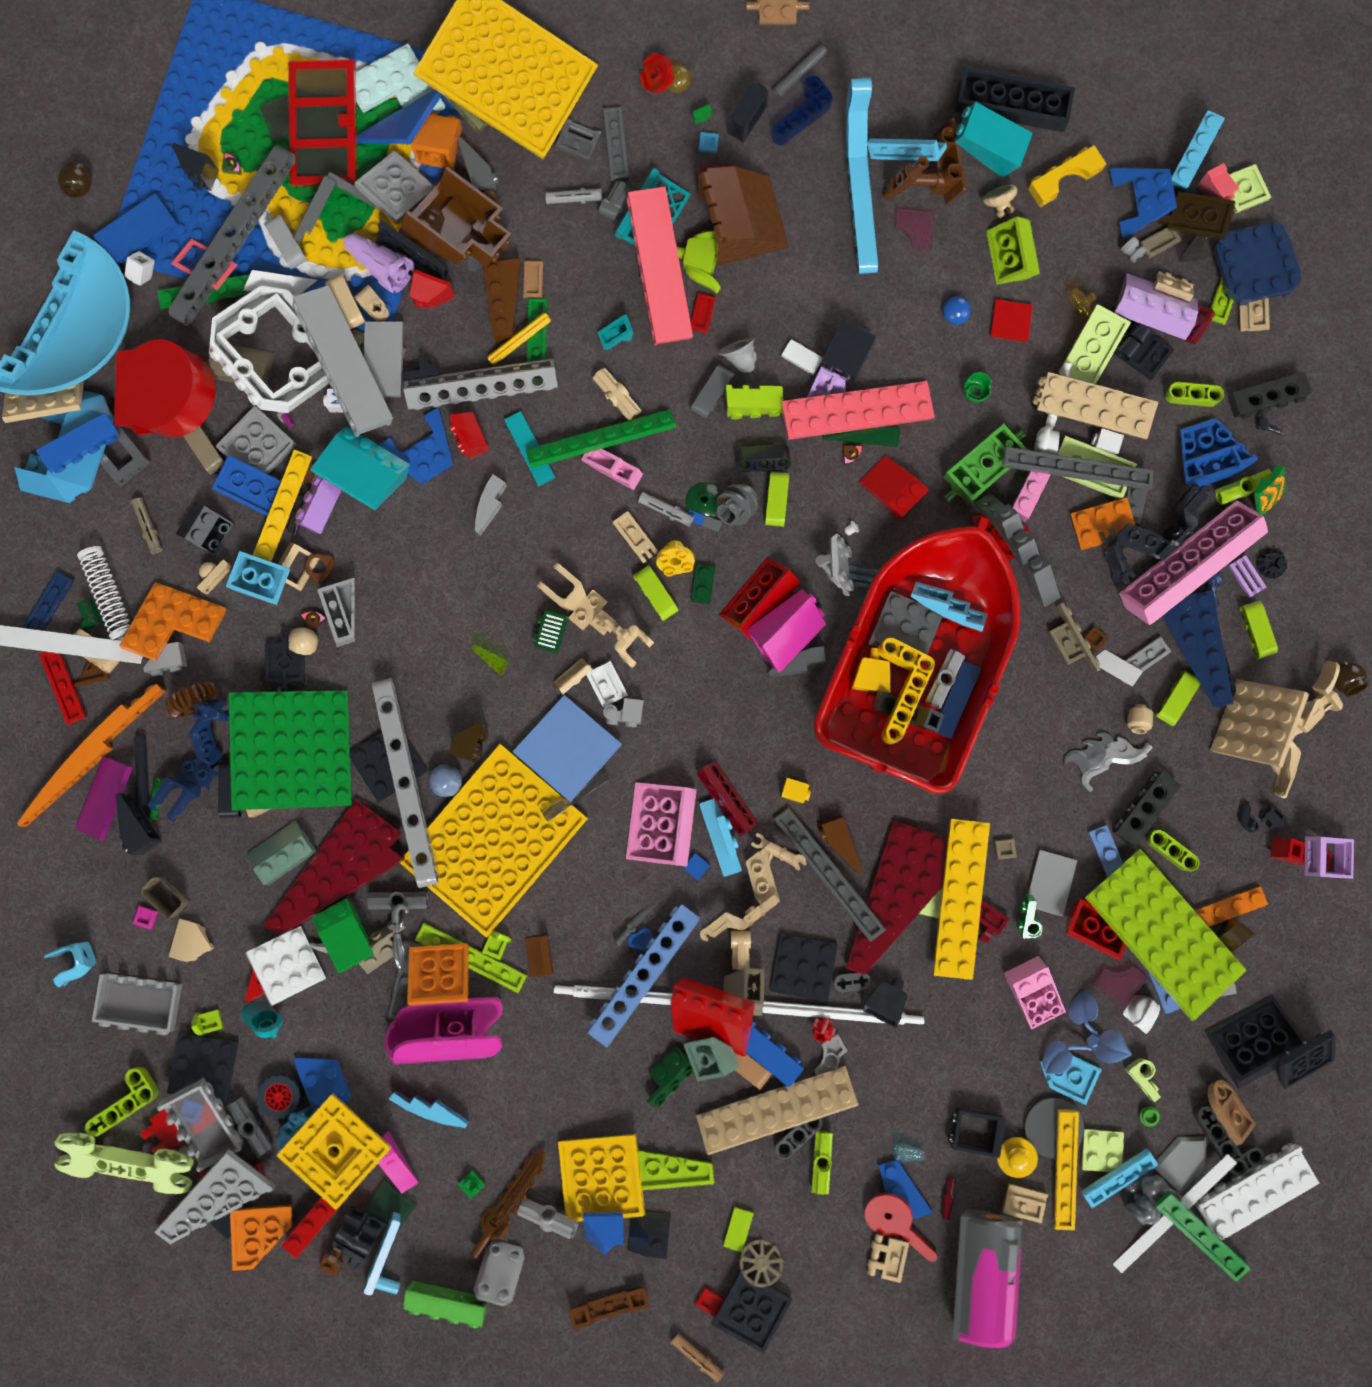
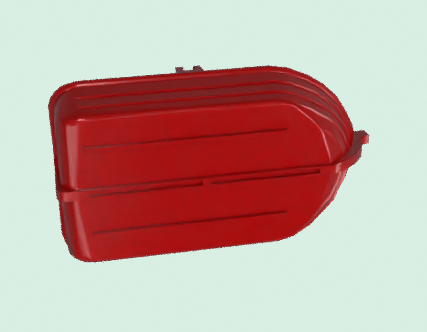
(976, 572)

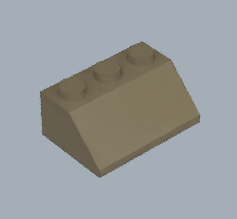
(260, 360)

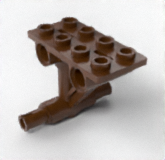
(945, 180)

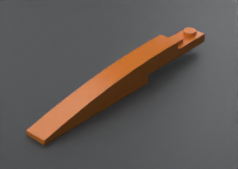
(89, 753)

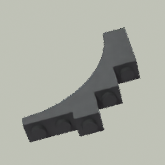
(1023, 547)

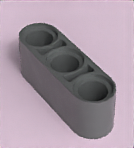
(711, 392)
(795, 1144)

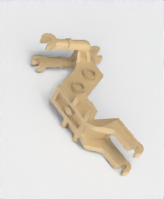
(589, 611)
(762, 884)

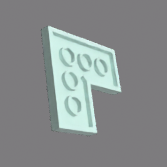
(391, 78)

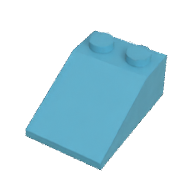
(257, 578)

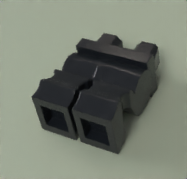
(353, 1243)

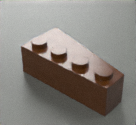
(502, 289)

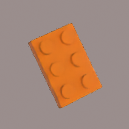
(1099, 518)

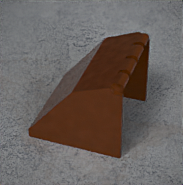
(745, 210)

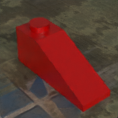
(1292, 851)

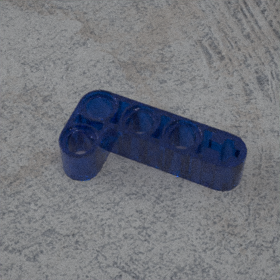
(799, 114)

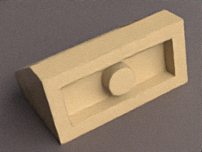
(287, 559)

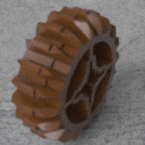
(182, 702)

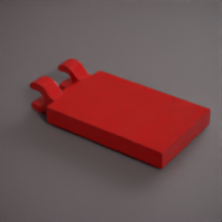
(166, 1133)

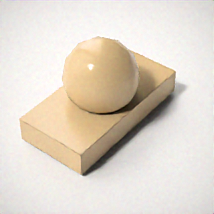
(212, 575)

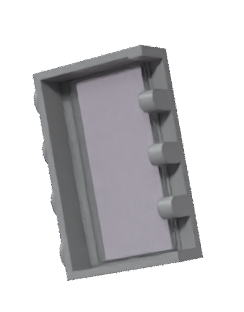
(136, 1003)
(202, 1123)

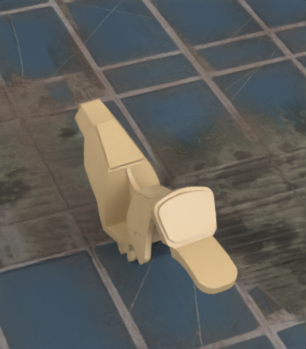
(1312, 713)

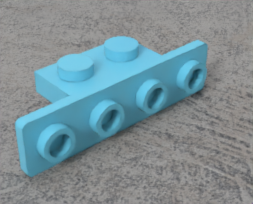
(720, 836)

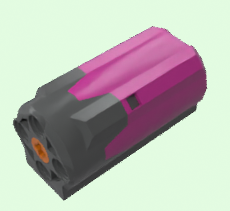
(987, 1278)

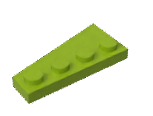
(669, 1171)

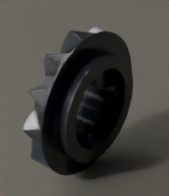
(1263, 562)

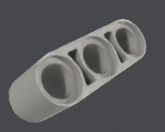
(285, 242)

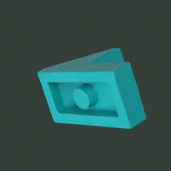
(616, 332)

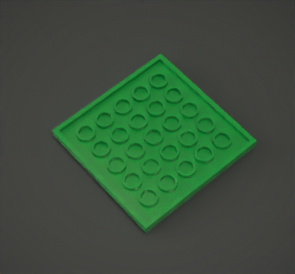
(289, 750)

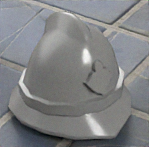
(741, 354)

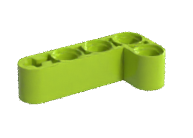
(121, 1107)

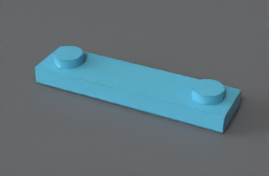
(1119, 1178)

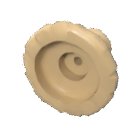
(1001, 199)

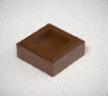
(1095, 638)

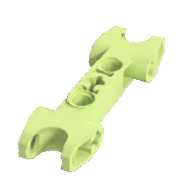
(158, 1168)

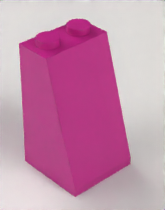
(787, 629)

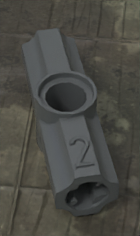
(385, 900)
(257, 1138)

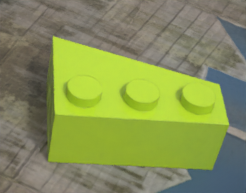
(753, 401)

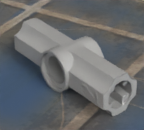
(950, 668)
(558, 1223)

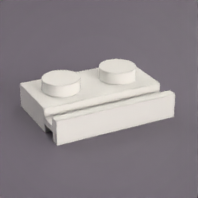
(606, 684)

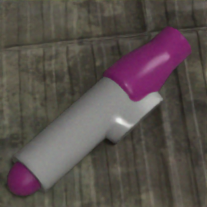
(285, 417)

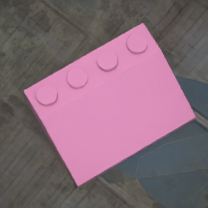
(661, 824)

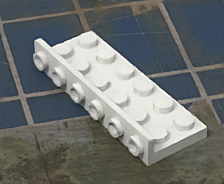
(1257, 1192)

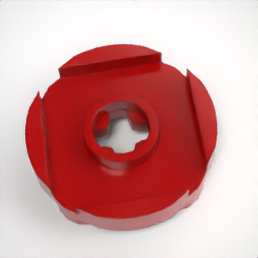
(664, 77)

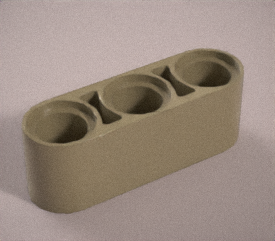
(204, 450)

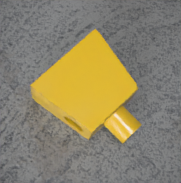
(872, 674)

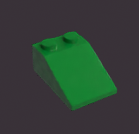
(343, 935)

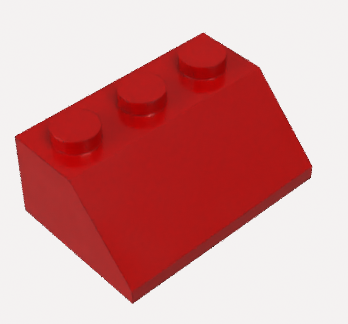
(1090, 928)

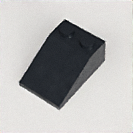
(134, 828)

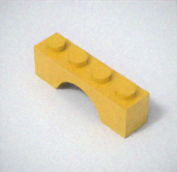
(1085, 164)

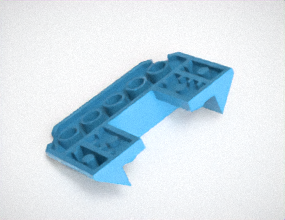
(76, 477)

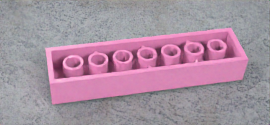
(1194, 562)

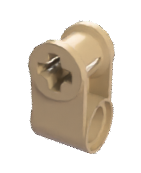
(371, 303)

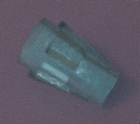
(907, 1153)

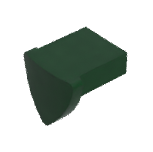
(89, 613)

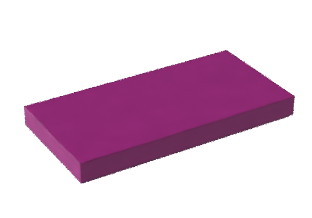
(101, 800)

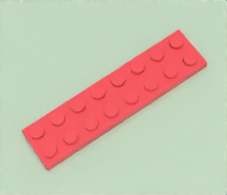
(857, 410)

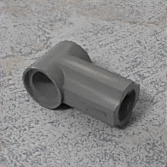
(614, 202)

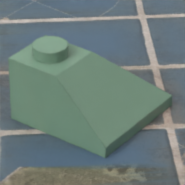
(711, 1058)

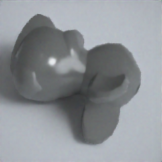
(1143, 1207)

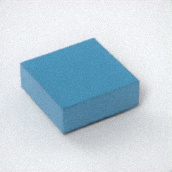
(708, 142)

